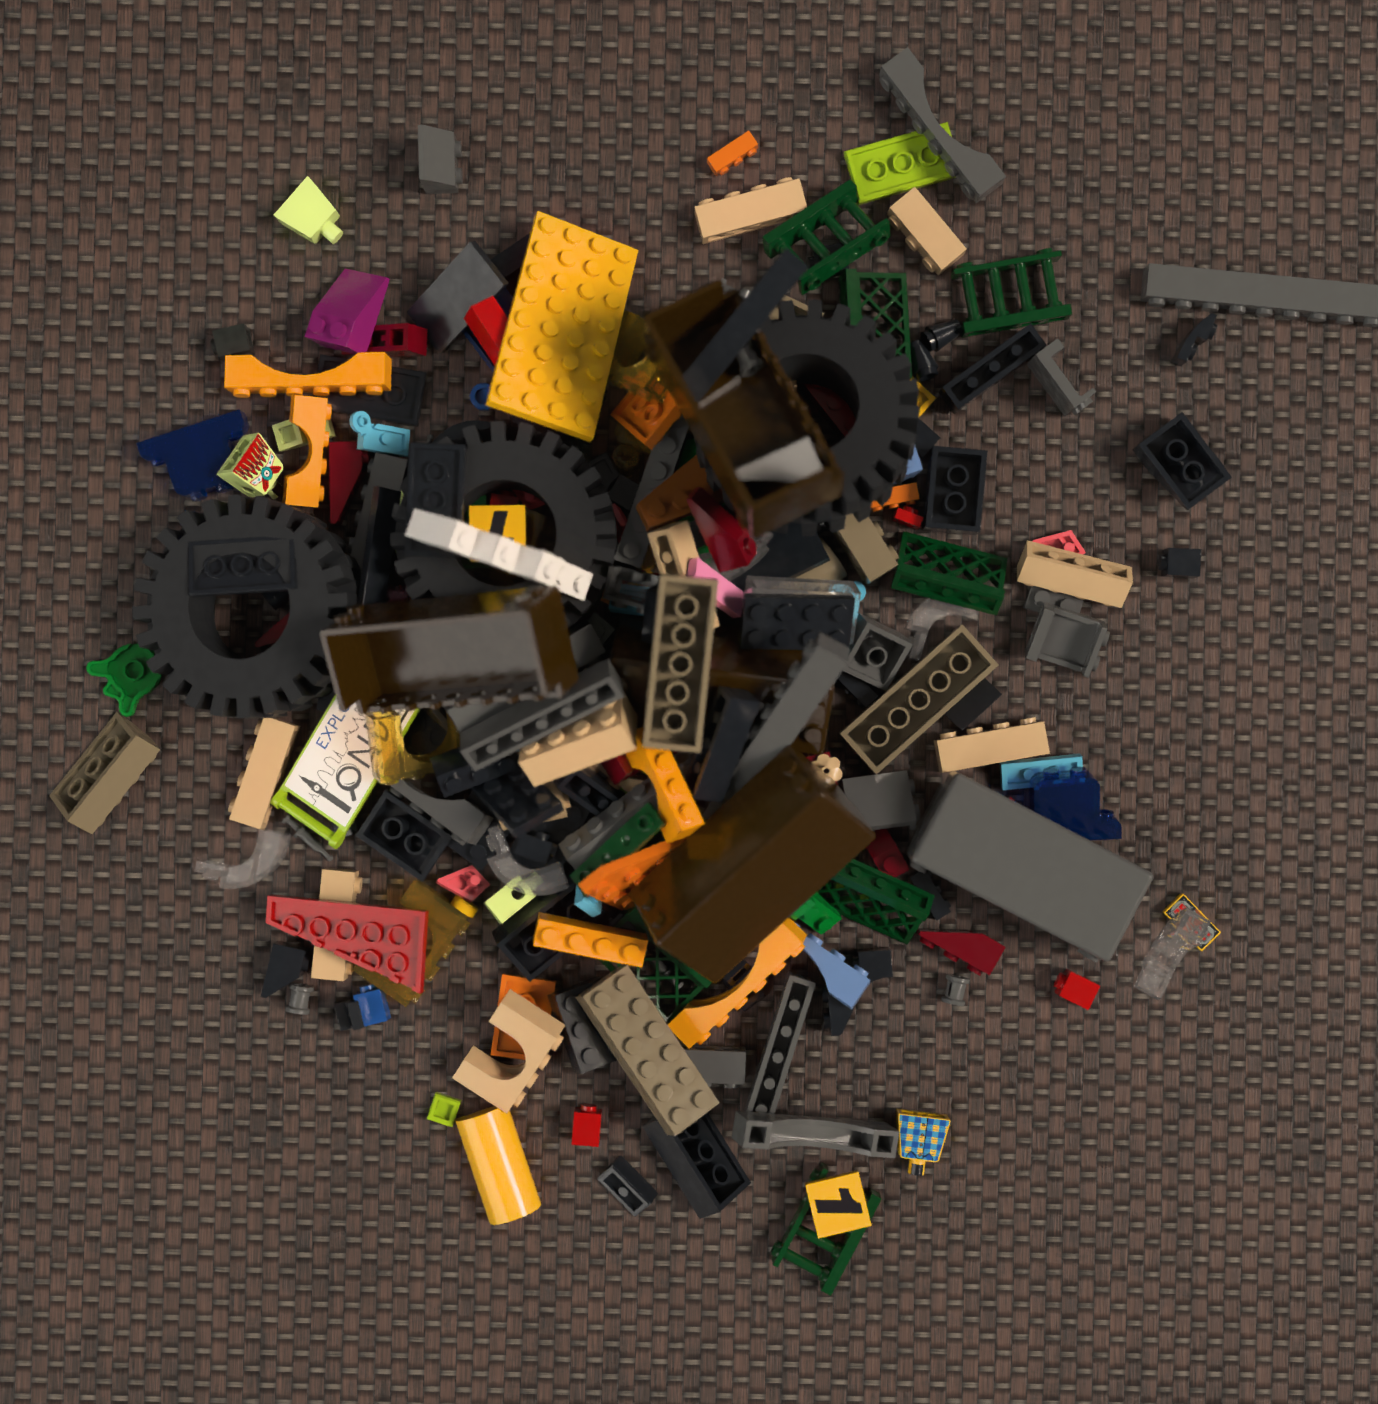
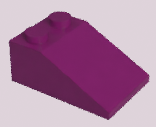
(348, 312)

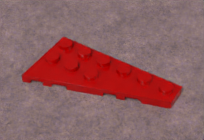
(365, 934)

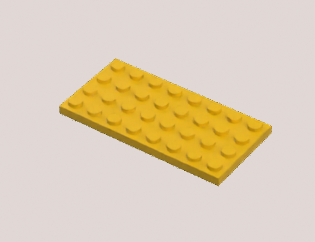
(562, 327)

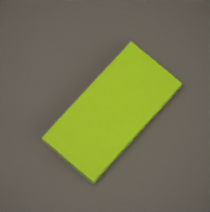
(894, 166)

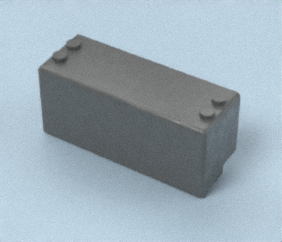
(1028, 866)

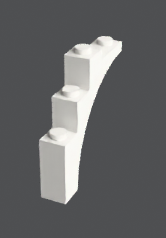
(498, 552)

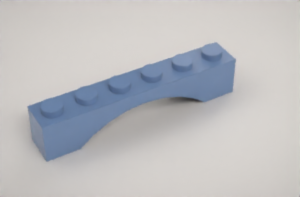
(842, 980)

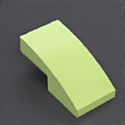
(291, 436)

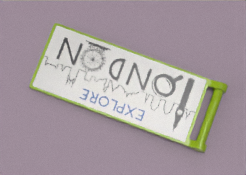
(334, 771)

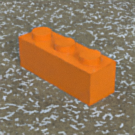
(732, 153)
(900, 494)

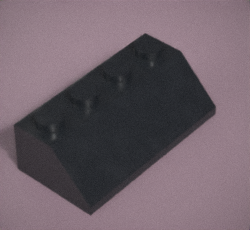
(517, 932)
(700, 1164)

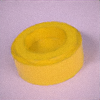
(464, 906)

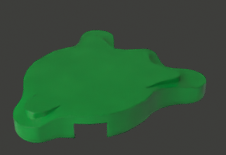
(127, 676)

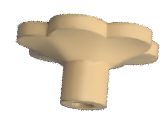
(832, 764)

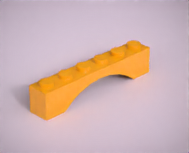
(362, 373)
(701, 1015)

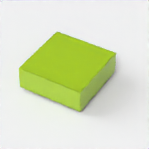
(444, 1109)

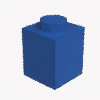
(372, 1004)

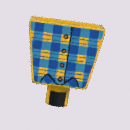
(920, 1137)

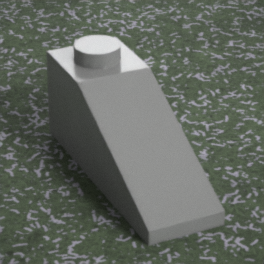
(784, 464)

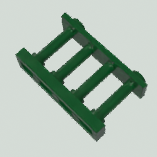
(823, 213)
(1028, 314)
(635, 835)
(839, 1251)

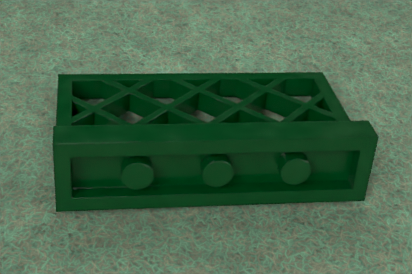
(851, 297)
(946, 585)
(878, 888)
(636, 920)

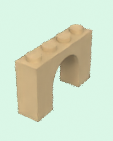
(536, 1034)

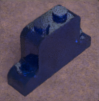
(197, 453)
(1073, 802)

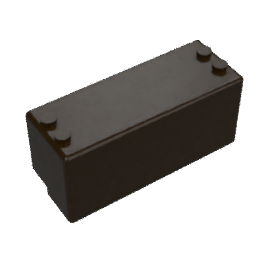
(739, 414)
(451, 651)
(747, 669)
(751, 865)

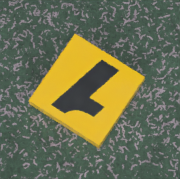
(500, 520)
(838, 1204)

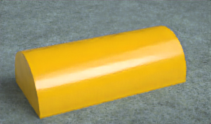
(498, 1165)

